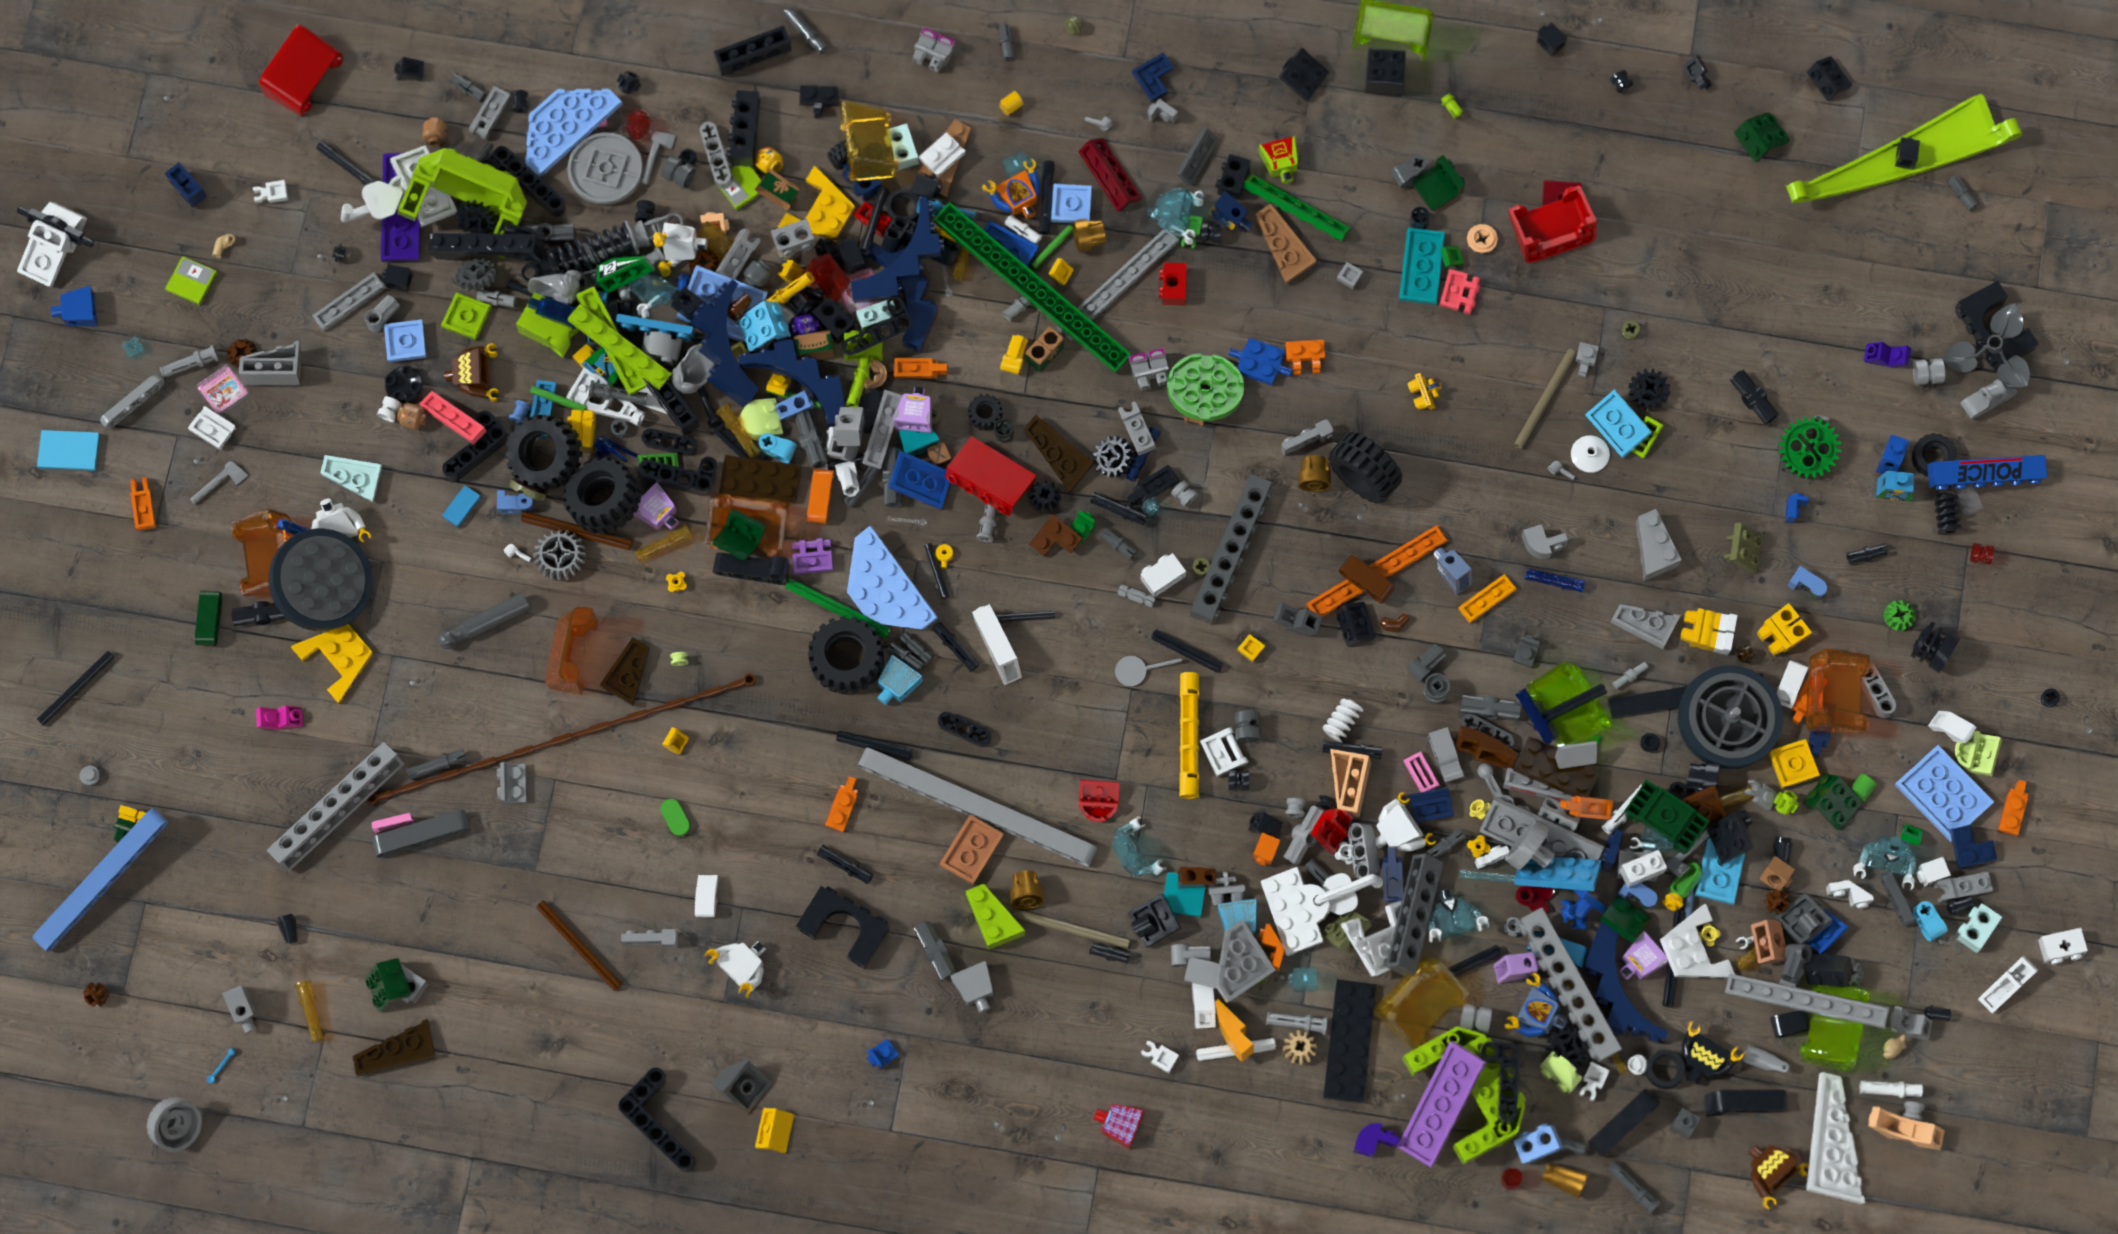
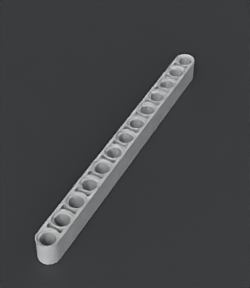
(977, 806)

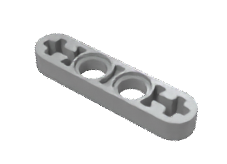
(715, 155)
(132, 401)

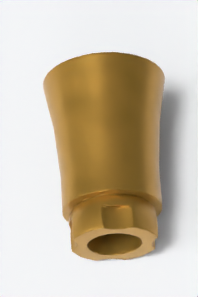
(1565, 1179)

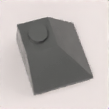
(742, 1084)

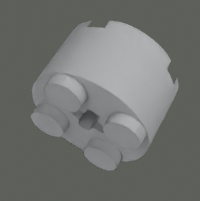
(662, 348)

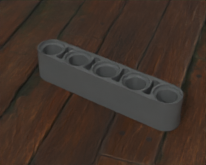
(420, 833)

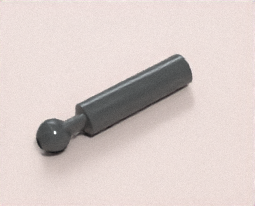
(485, 621)

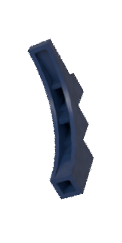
(907, 266)
(914, 290)
(783, 360)
(725, 371)
(1609, 991)

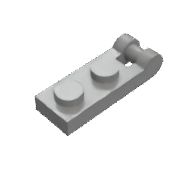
(490, 112)

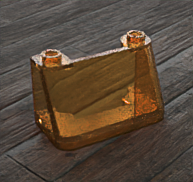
(769, 512)
(260, 543)
(561, 673)
(1836, 692)

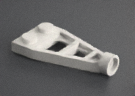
(580, 392)

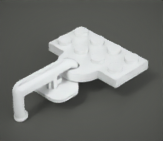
(385, 198)
(1295, 907)

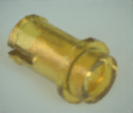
(1746, 960)

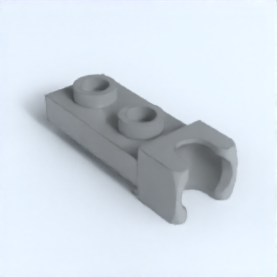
(737, 255)
(1137, 430)
(1322, 432)
(1964, 886)
(667, 938)

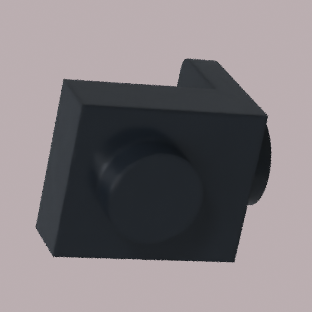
(1265, 824)

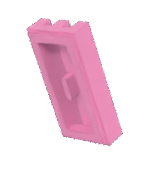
(1428, 787)
(392, 823)

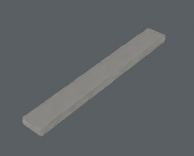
(1127, 276)
(1807, 1001)

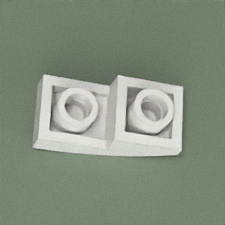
(706, 895)

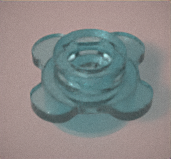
(137, 347)
(1150, 506)

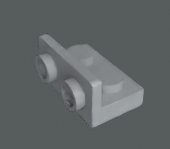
(512, 783)

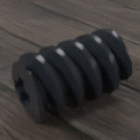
(1946, 513)

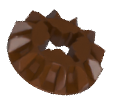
(708, 256)
(232, 352)

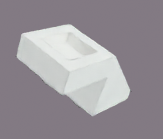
(1791, 683)
(1953, 725)
(1856, 895)
(1203, 1006)

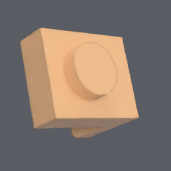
(717, 220)

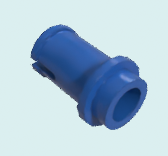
(683, 280)

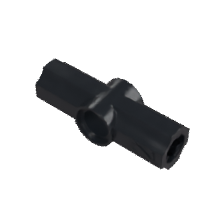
(1754, 397)
(259, 614)

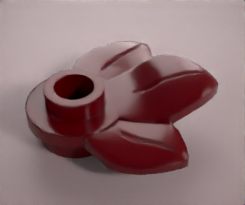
(1537, 897)

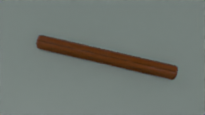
(554, 524)
(579, 946)

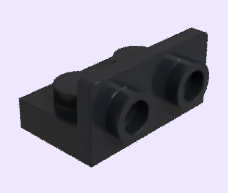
(1828, 77)
(1355, 623)

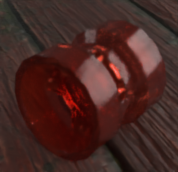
(1982, 554)
(1514, 1177)

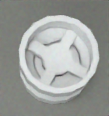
(389, 409)

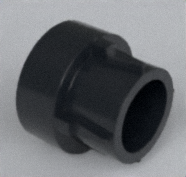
(1702, 776)

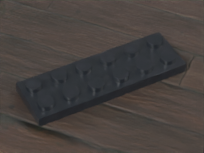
(1349, 1041)

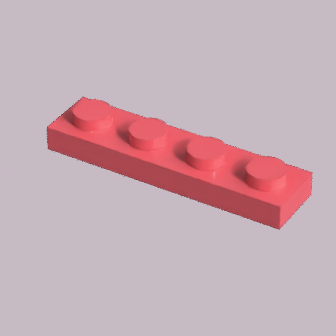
(452, 417)

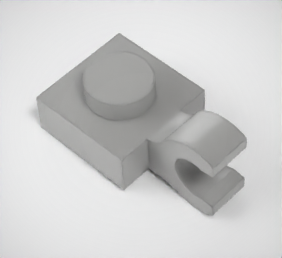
(1586, 356)

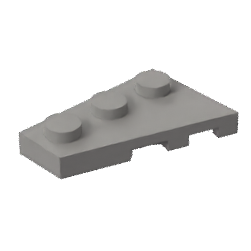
(1647, 625)

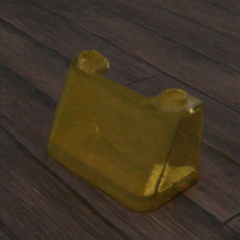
(867, 141)
(1420, 1001)

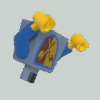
(1538, 1012)

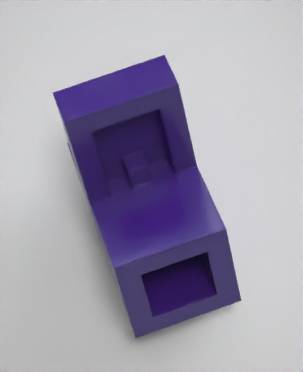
(1370, 1136)

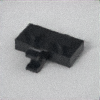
(818, 97)

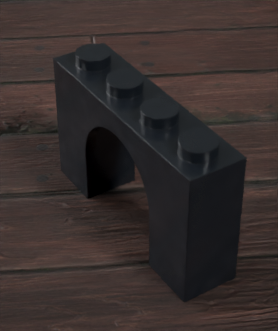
(1971, 312)
(827, 904)

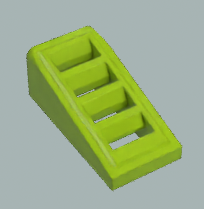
(1659, 427)

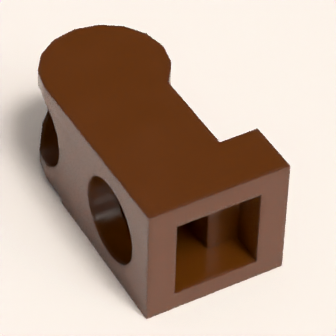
(1196, 877)

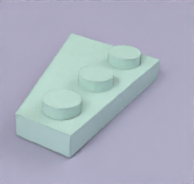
(353, 475)

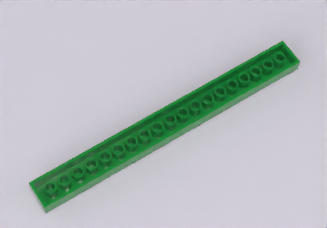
(1032, 288)

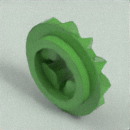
(1895, 622)

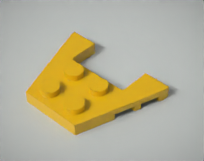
(829, 211)
(343, 650)

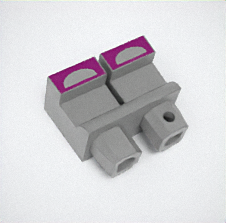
(934, 48)
(1157, 364)

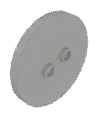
(605, 168)

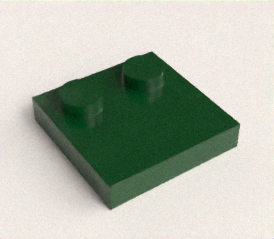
(1625, 919)

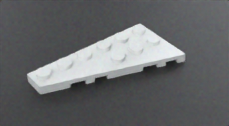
(1832, 1147)

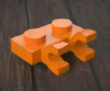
(1305, 351)

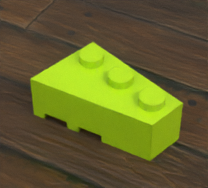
(992, 917)

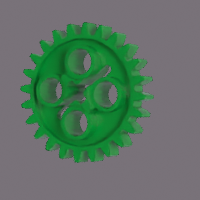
(1823, 436)

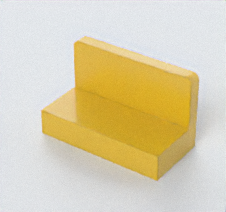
(774, 1130)

